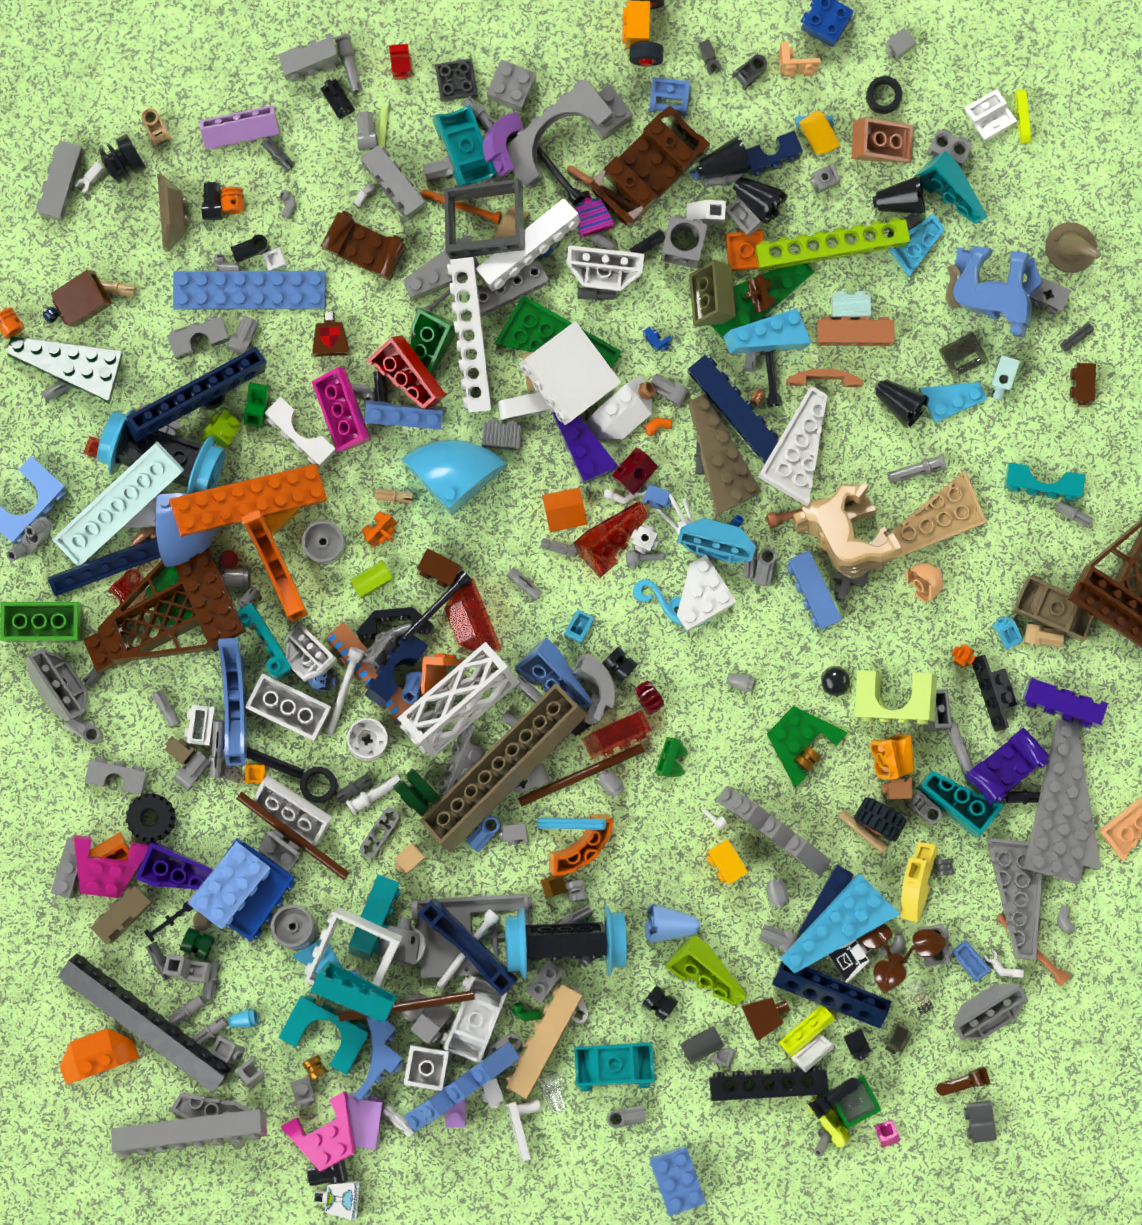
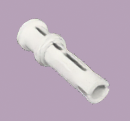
(366, 799)

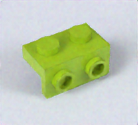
(222, 428)

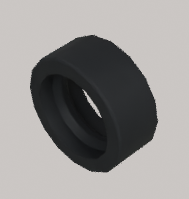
(886, 80)
(318, 770)

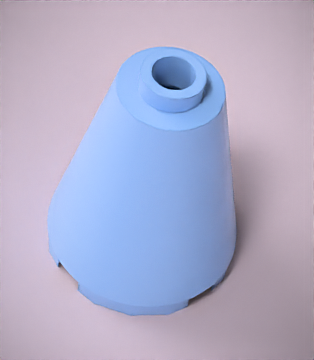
(669, 924)

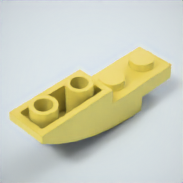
(915, 882)

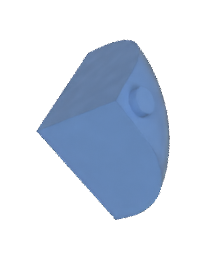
(172, 547)

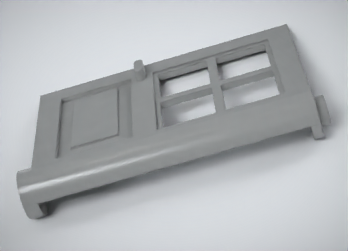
(441, 953)

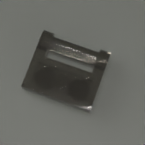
(961, 349)

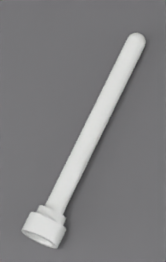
(355, 656)
(490, 919)

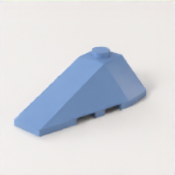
(549, 667)

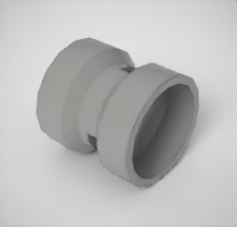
(576, 885)

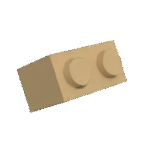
(409, 859)

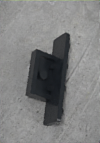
(995, 692)

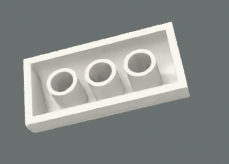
(288, 707)
(293, 810)

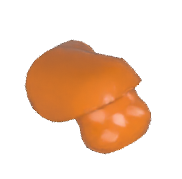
(655, 424)

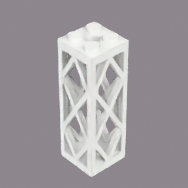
(447, 695)

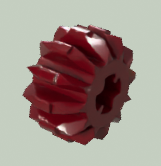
(649, 697)

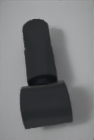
(822, 1105)

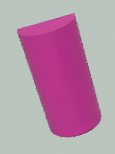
(341, 410)

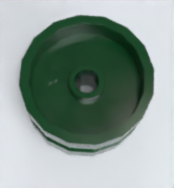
(414, 795)

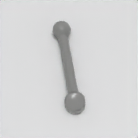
(429, 308)

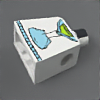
(340, 1199)

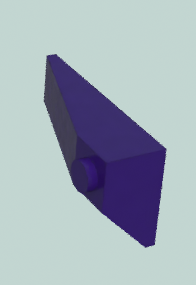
(171, 869)

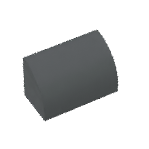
(702, 1045)

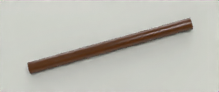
(580, 775)
(293, 836)
(415, 1004)

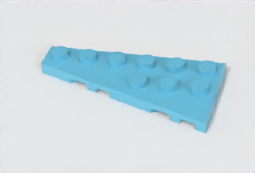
(848, 917)

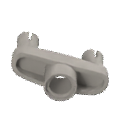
(34, 536)

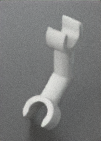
(619, 498)
(1003, 971)

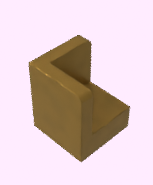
(553, 885)

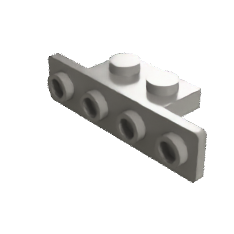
(463, 758)

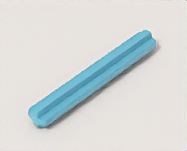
(571, 823)

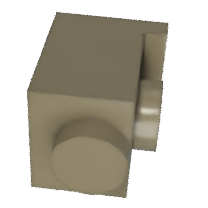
(179, 749)

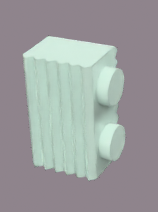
(850, 305)

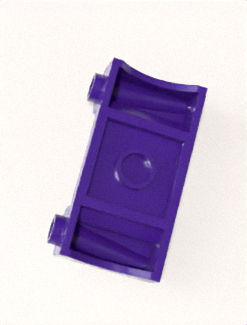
(1008, 766)

